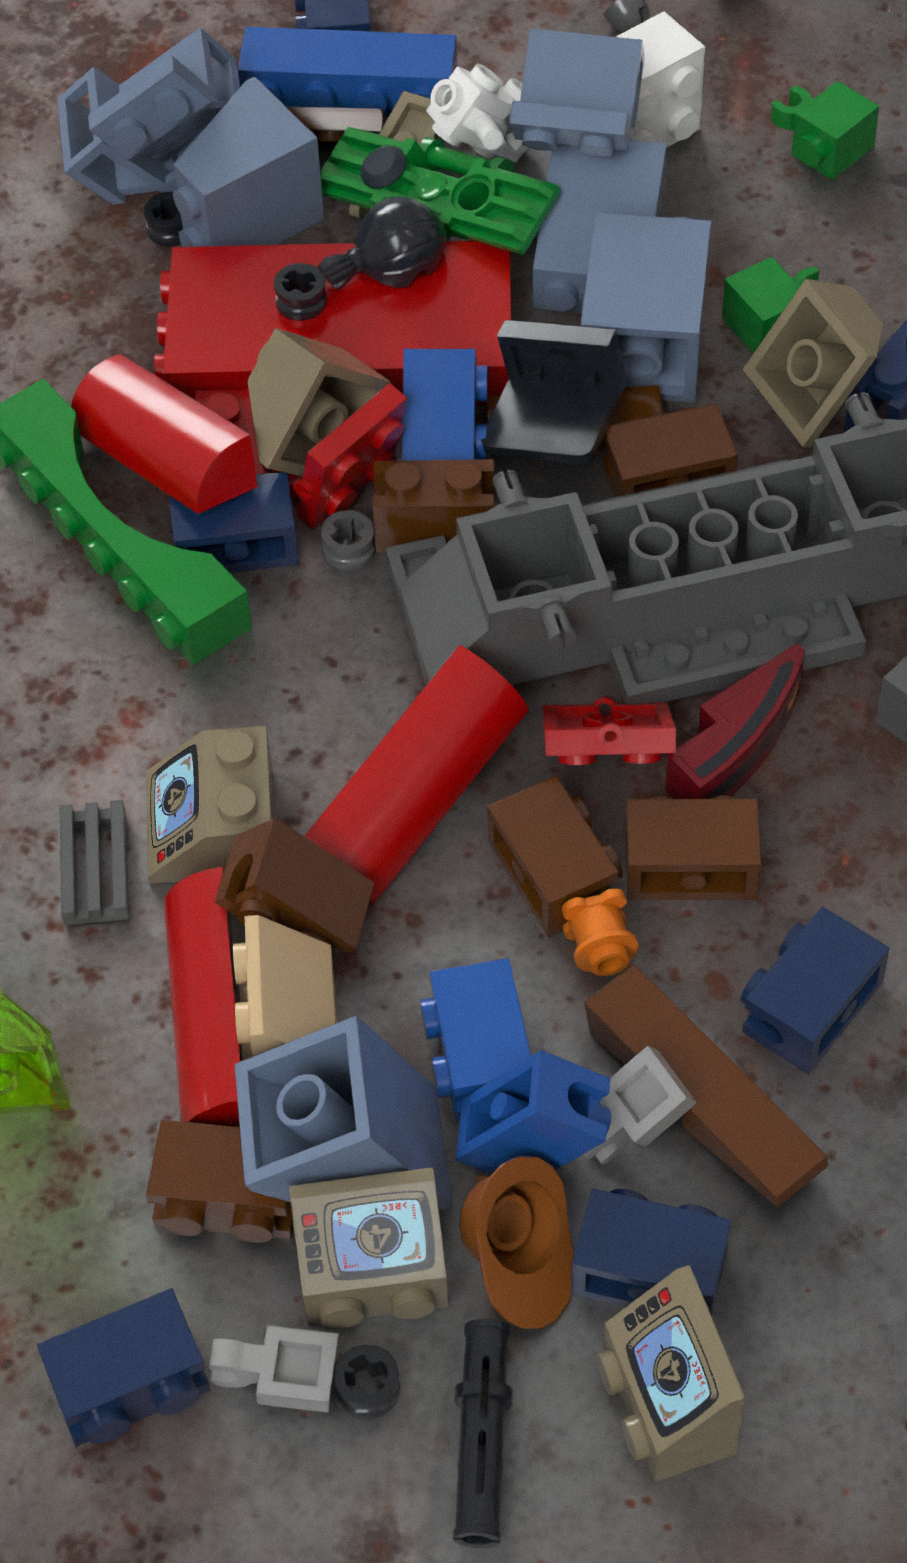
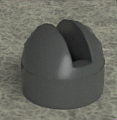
(626, 14)

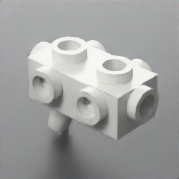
(477, 111)

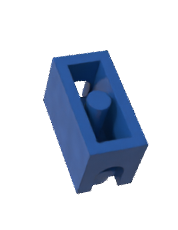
(442, 404)
(477, 1027)
(534, 1110)

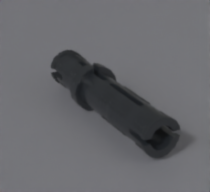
(480, 1513)

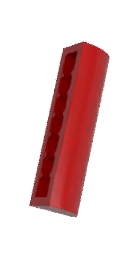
(164, 435)
(419, 769)
(203, 1000)

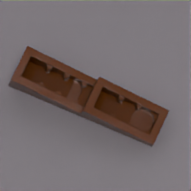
(730, 1109)

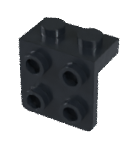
(557, 391)

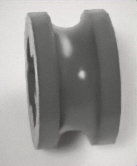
(349, 524)

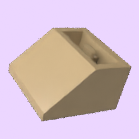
(282, 986)

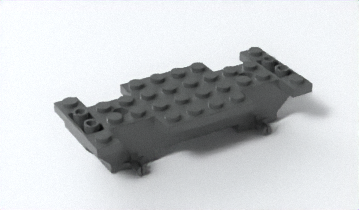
(675, 579)

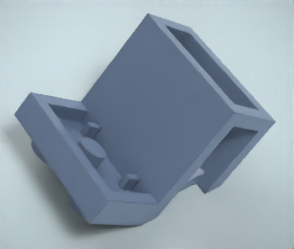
(578, 92)
(168, 99)
(97, 164)

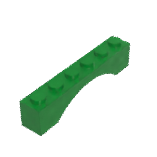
(181, 590)

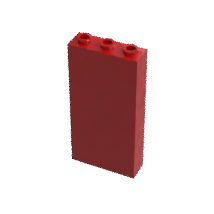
(227, 311)

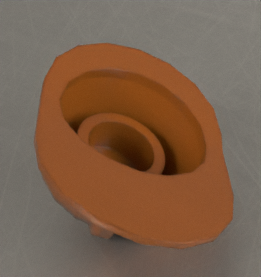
(522, 1239)

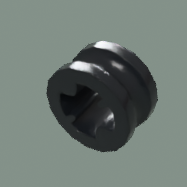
(155, 211)
(300, 291)
(377, 1363)

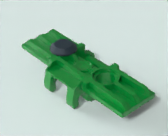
(483, 205)

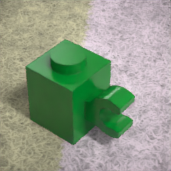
(828, 129)
(758, 297)

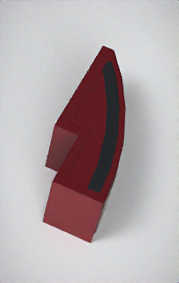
(737, 730)

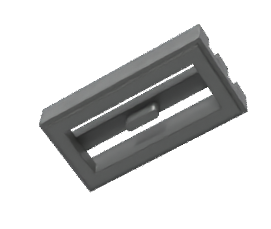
(92, 820)

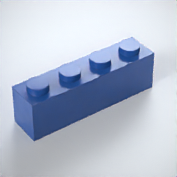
(345, 66)

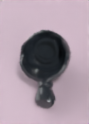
(391, 245)

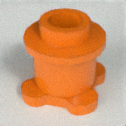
(600, 932)

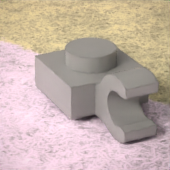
(642, 1103)
(290, 1368)

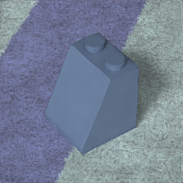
(249, 175)
(590, 184)
(651, 289)
(336, 1111)

